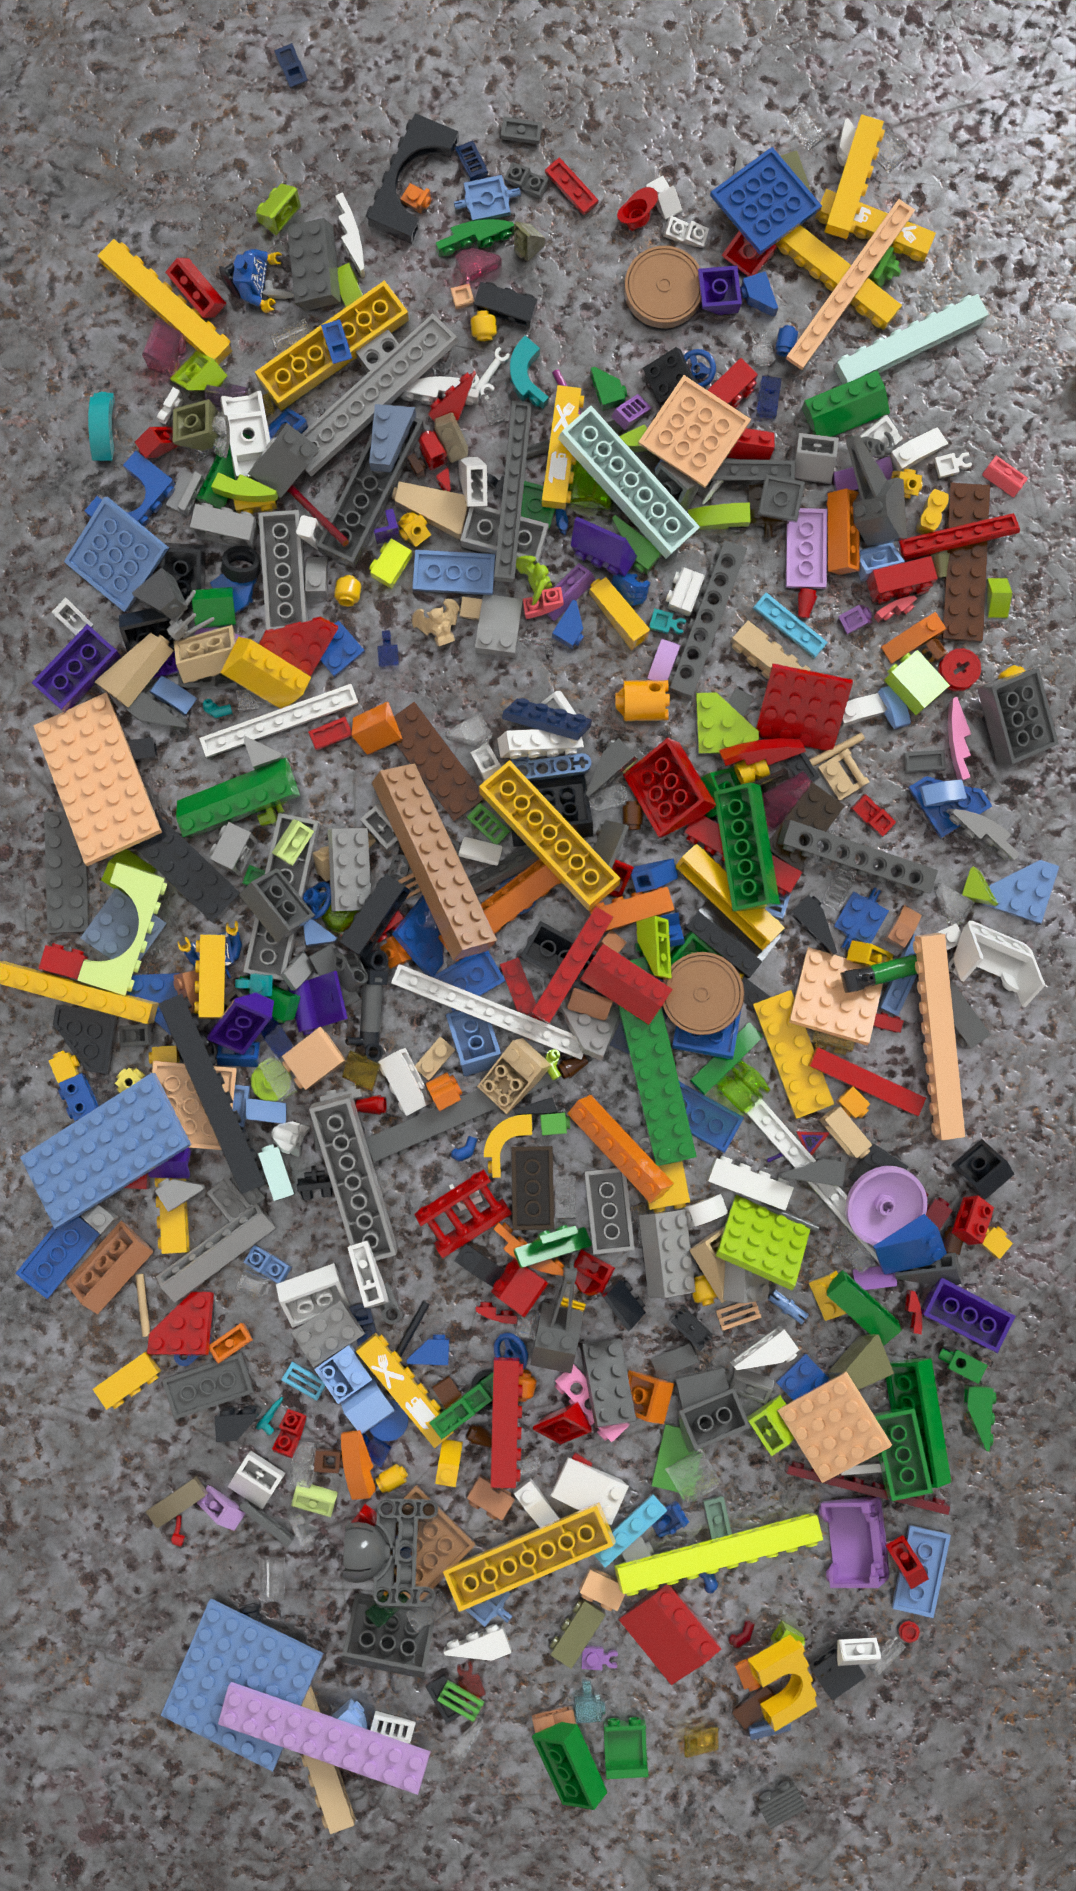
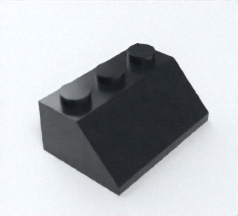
(139, 624)

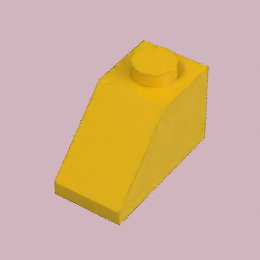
(867, 954)
(449, 1462)

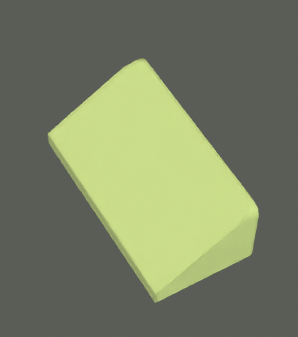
(292, 842)
(315, 1499)

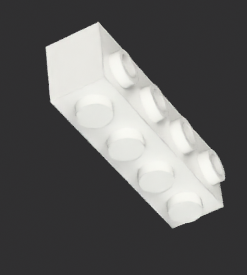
(536, 743)

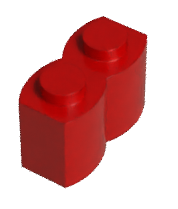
(432, 450)

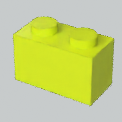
(390, 563)

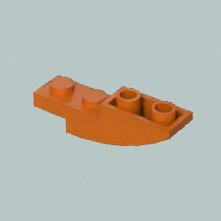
(550, 1266)

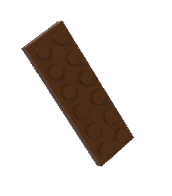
(436, 763)

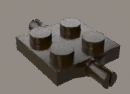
(755, 493)

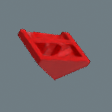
(592, 1273)

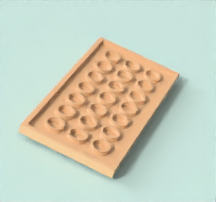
(97, 779)

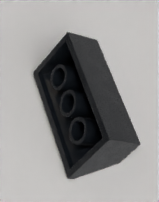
(548, 949)

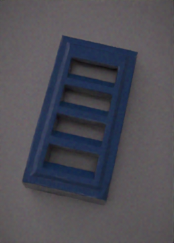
(477, 174)

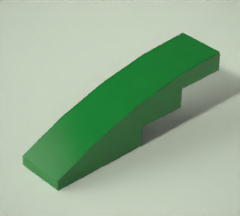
(718, 1066)
(464, 1407)

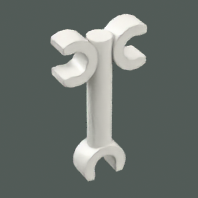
(481, 384)

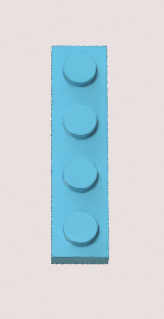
(632, 1528)

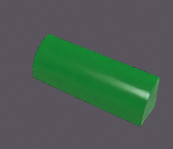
(223, 466)
(863, 1307)

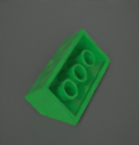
(847, 406)
(570, 1765)

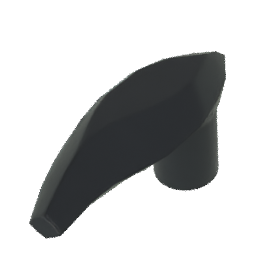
(228, 280)

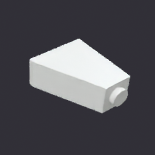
(473, 481)

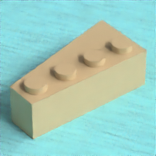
(760, 651)

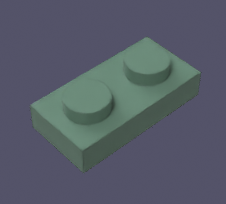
(717, 1517)

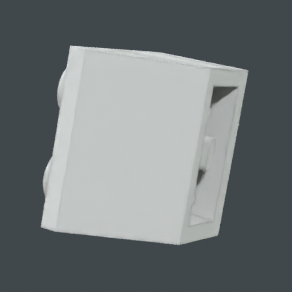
(256, 1479)

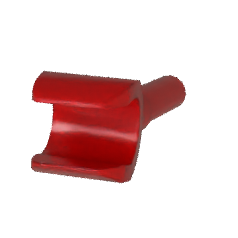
(177, 1539)

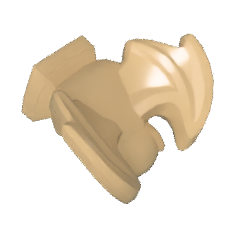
(439, 622)

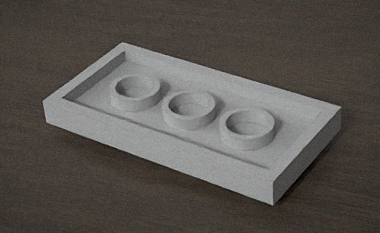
(349, 868)

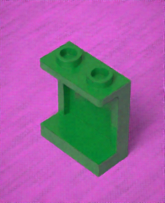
(625, 1748)

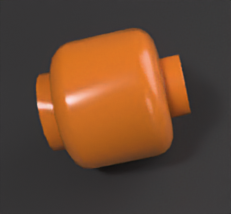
(529, 1384)

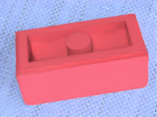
(1004, 476)

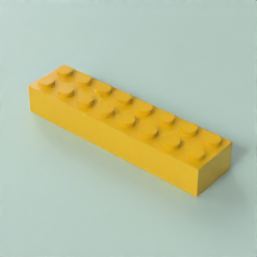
(309, 360)
(549, 835)
(529, 1556)

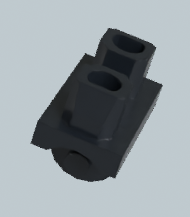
(313, 1181)

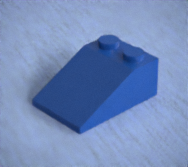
(910, 1247)

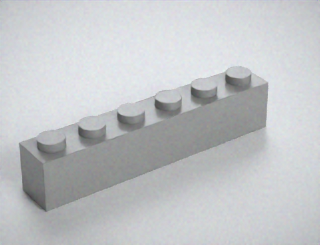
(215, 1252)

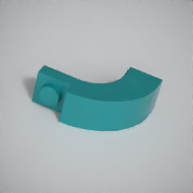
(522, 357)
(100, 426)

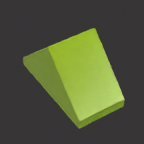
(998, 597)
(978, 889)

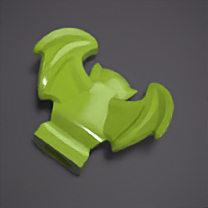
(536, 574)

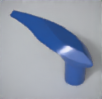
(562, 520)

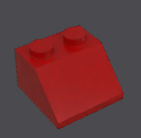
(519, 1287)

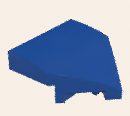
(241, 591)

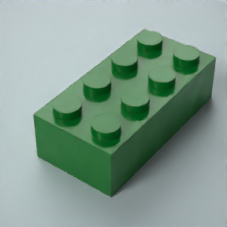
(903, 1463)

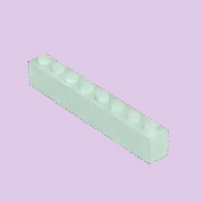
(912, 340)

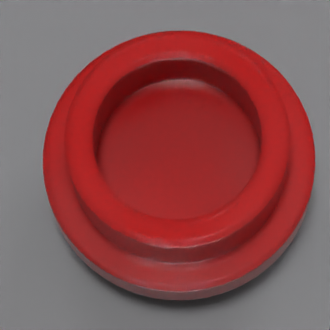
(908, 1631)

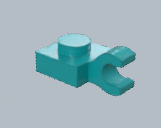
(257, 983)

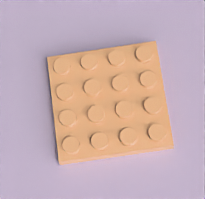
(694, 431)
(826, 1007)
(187, 1104)
(834, 1427)

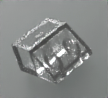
(693, 1476)

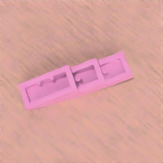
(957, 732)

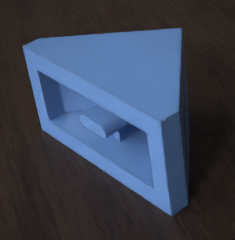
(317, 935)

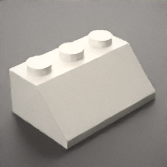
(311, 1294)

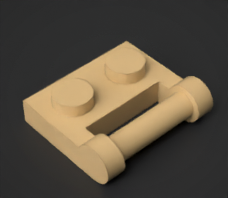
(838, 779)

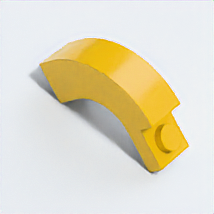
(501, 1133)

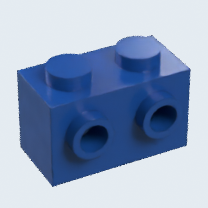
(78, 1096)

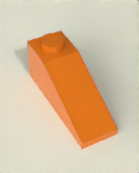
(913, 638)

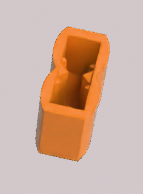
(444, 1091)

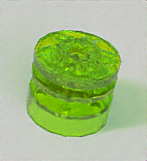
(743, 1087)

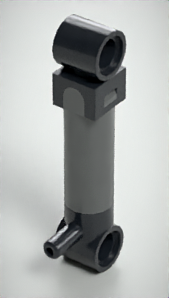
(371, 1007)

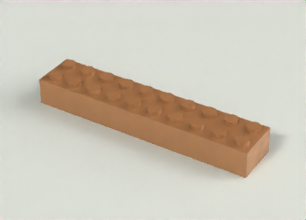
(434, 861)

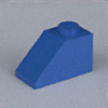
(759, 293)
(570, 627)
(432, 1352)

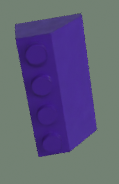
(967, 1314)

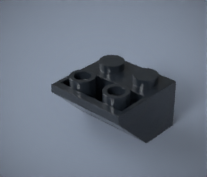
(232, 1423)

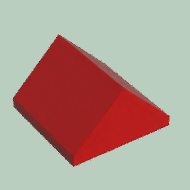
(564, 1424)

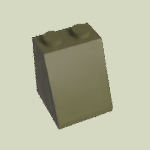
(864, 1361)

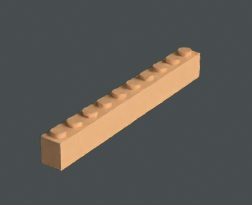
(939, 1036)

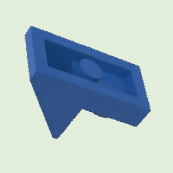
(675, 933)

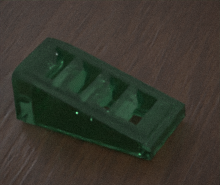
(379, 1615)

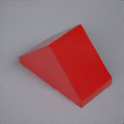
(624, 872)

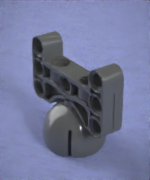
(369, 1555)

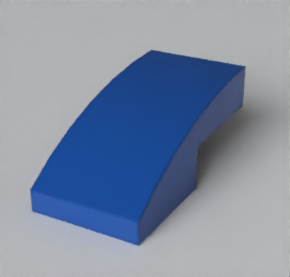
(336, 341)

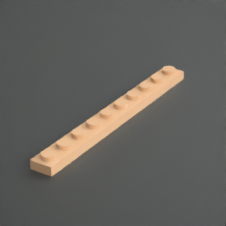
(850, 284)

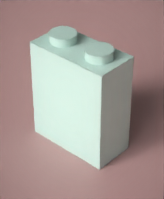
(275, 1172)

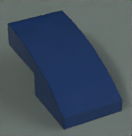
(290, 65)
(366, 1321)

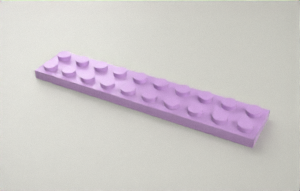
(324, 1738)

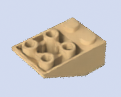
(514, 1075)
(711, 1266)

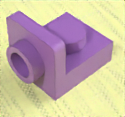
(856, 618)

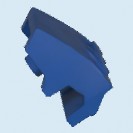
(630, 589)
(670, 1520)

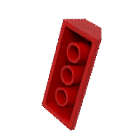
(626, 984)

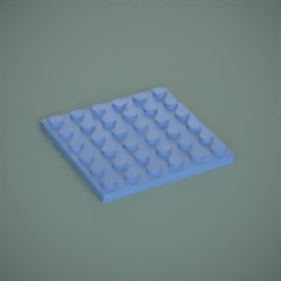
(243, 1652)

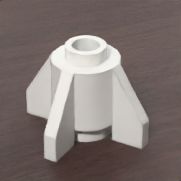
(289, 1137)

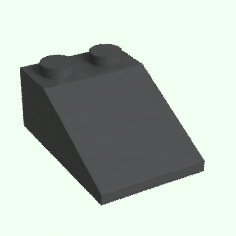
(283, 459)

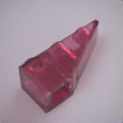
(784, 797)

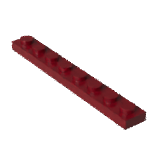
(875, 1489)

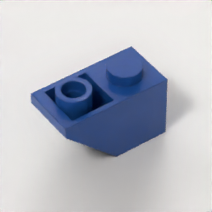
(654, 875)

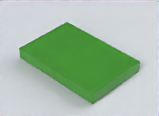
(671, 1451)

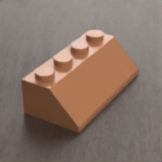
(109, 1267)

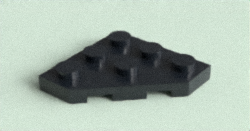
(88, 1035)

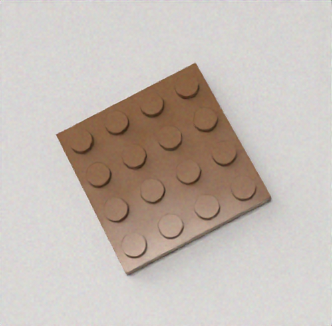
(438, 1543)

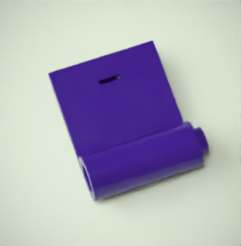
(319, 1003)

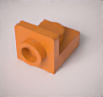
(416, 198)

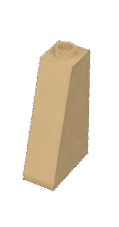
(438, 507)
(135, 669)

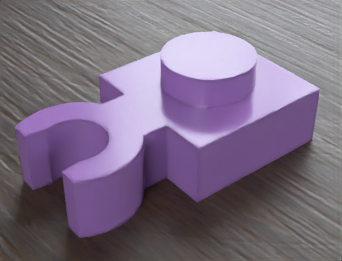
(594, 1658)

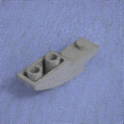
(978, 826)

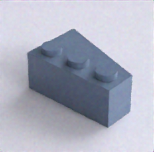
(389, 431)

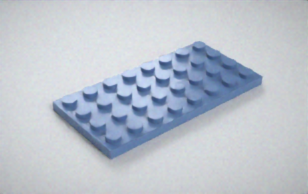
(105, 1150)

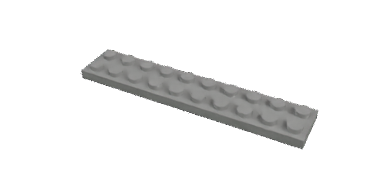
(378, 386)

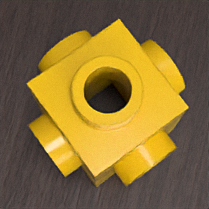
(912, 482)
(413, 528)

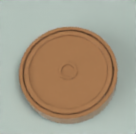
(663, 287)
(704, 993)

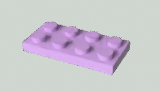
(807, 550)

